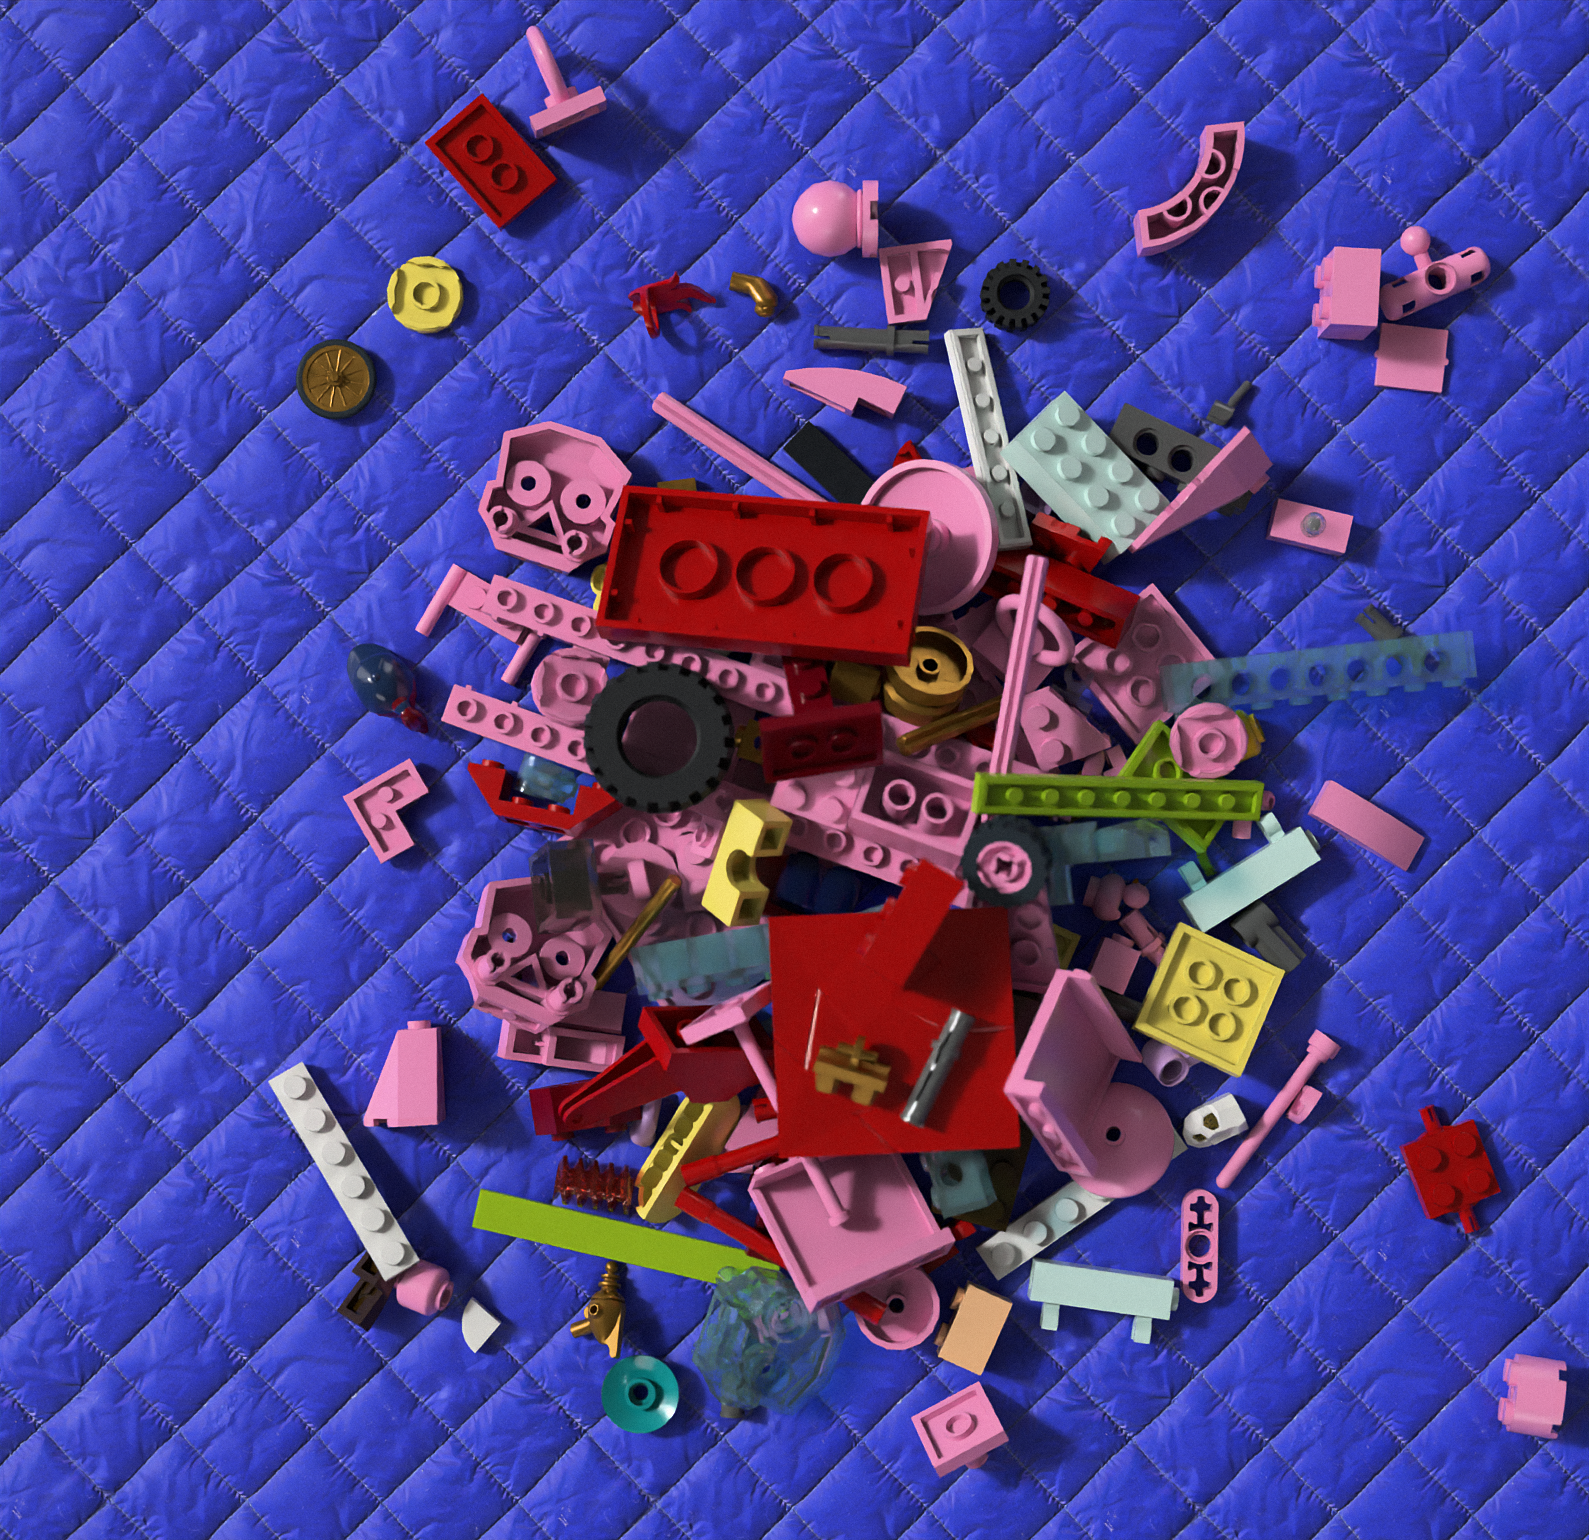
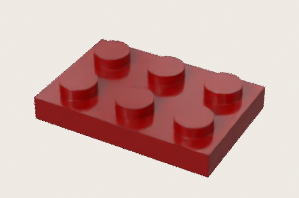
(491, 162)

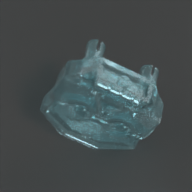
(1087, 844)
(798, 1348)

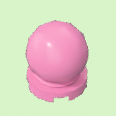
(836, 218)

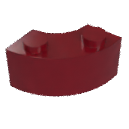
(547, 1120)

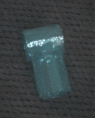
(545, 779)

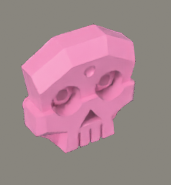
(564, 467)
(547, 988)

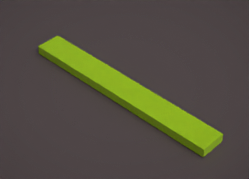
(1116, 797)
(608, 1237)

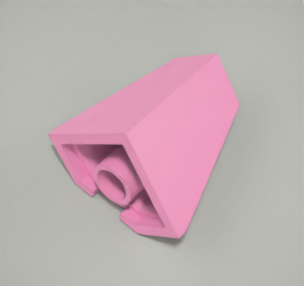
(411, 1080)

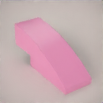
(847, 388)
(1366, 825)
(561, 1047)

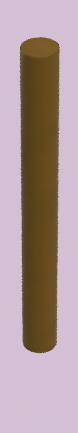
(636, 930)

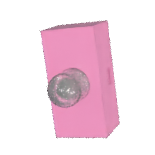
(1309, 527)

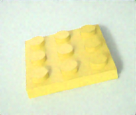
(1208, 999)

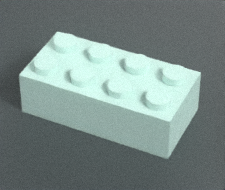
(1084, 476)

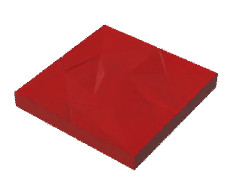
(831, 998)

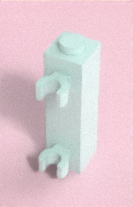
(1251, 877)
(1101, 1289)

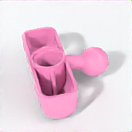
(1452, 271)

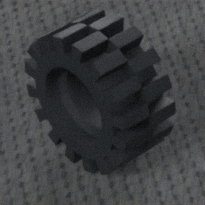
(1014, 272)

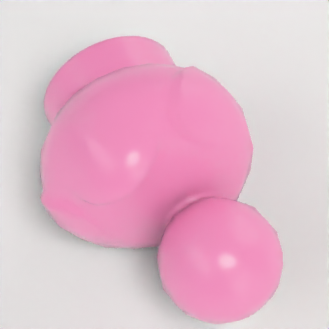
(1106, 895)

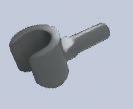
(1222, 412)

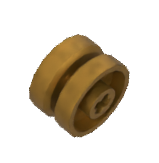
(932, 683)

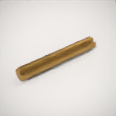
(949, 726)

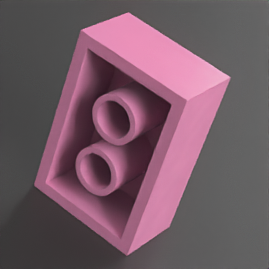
(914, 810)

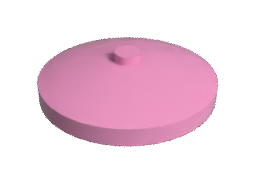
(962, 531)

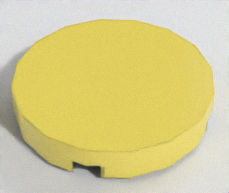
(425, 295)

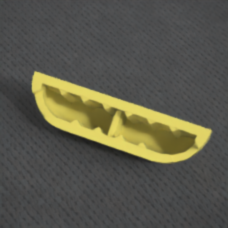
(691, 1135)

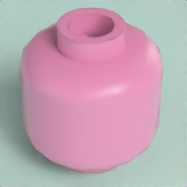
(424, 1288)

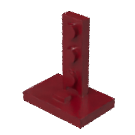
(817, 735)

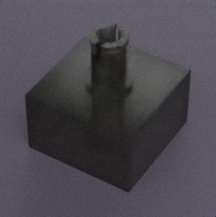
(569, 887)

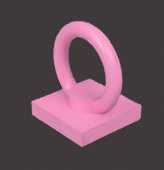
(564, 103)
(1052, 643)

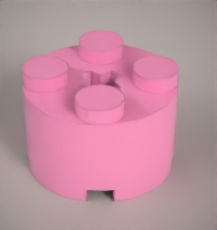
(1534, 1396)

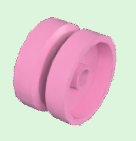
(914, 1321)

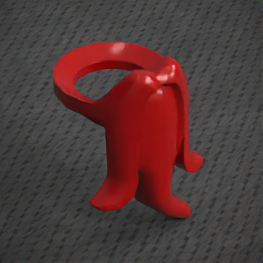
(664, 297)

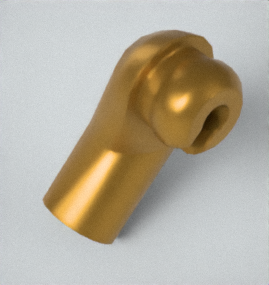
(760, 291)

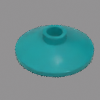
(635, 1413)

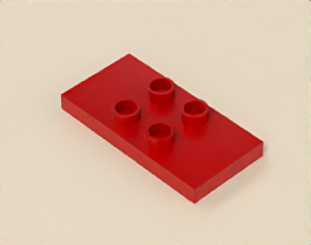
(765, 575)

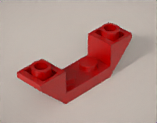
(495, 784)

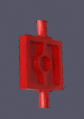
(1449, 1168)

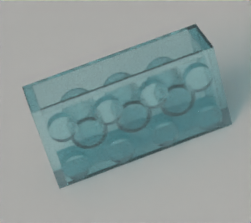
(702, 960)

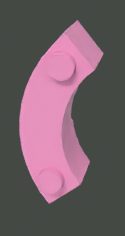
(1191, 209)

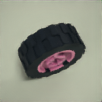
(1009, 840)

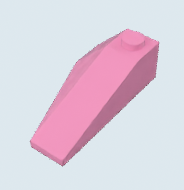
(1225, 479)

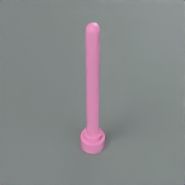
(1320, 1050)

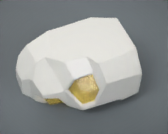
(1214, 1122)

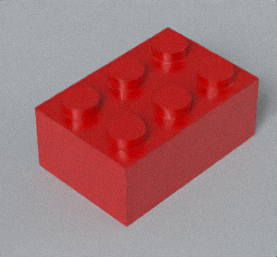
(909, 921)

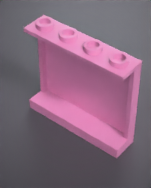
(1069, 1068)
(882, 1238)

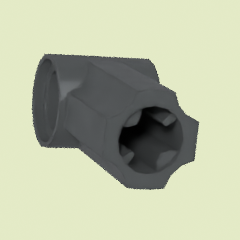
(1261, 930)

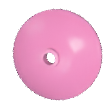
(1140, 1153)

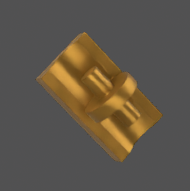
(852, 1065)

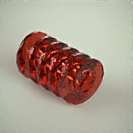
(594, 1184)

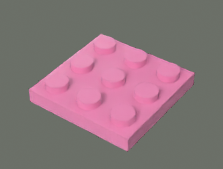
(1128, 677)

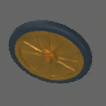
(336, 379)

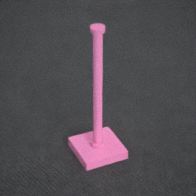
(734, 1015)

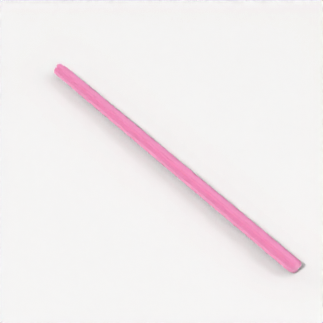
(1016, 677)

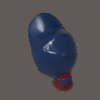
(385, 685)

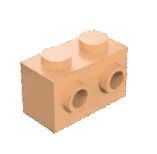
(973, 1327)

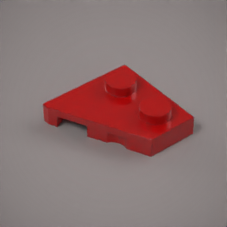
(1064, 543)

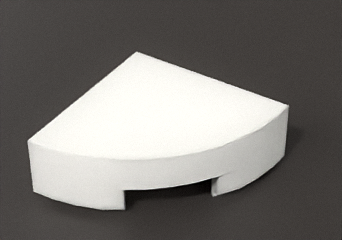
(477, 1324)

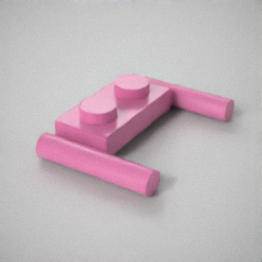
(467, 595)

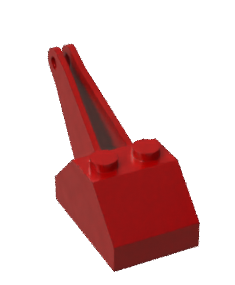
(664, 1065)

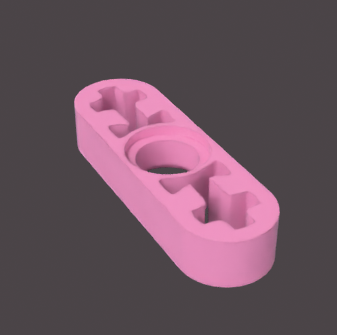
(1189, 1274)

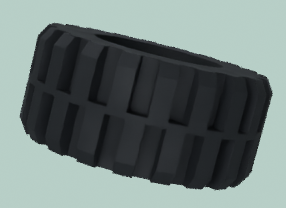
(650, 684)

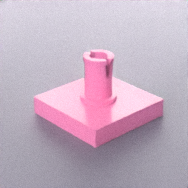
(960, 1430)

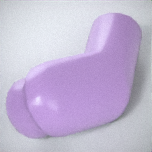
(643, 1131)

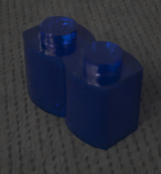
(813, 888)

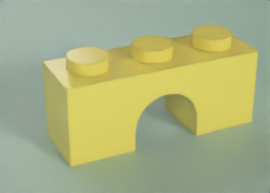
(733, 886)

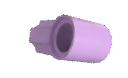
(1166, 1063)

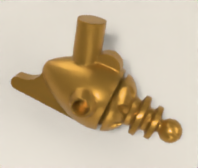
(605, 1313)

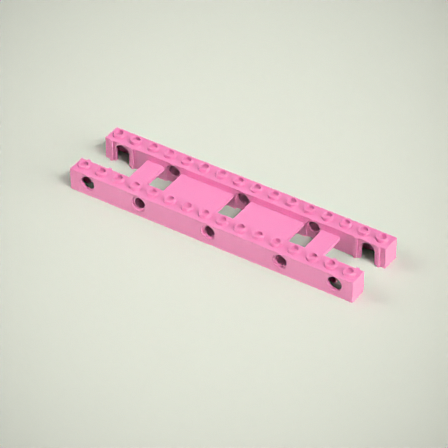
(664, 737)

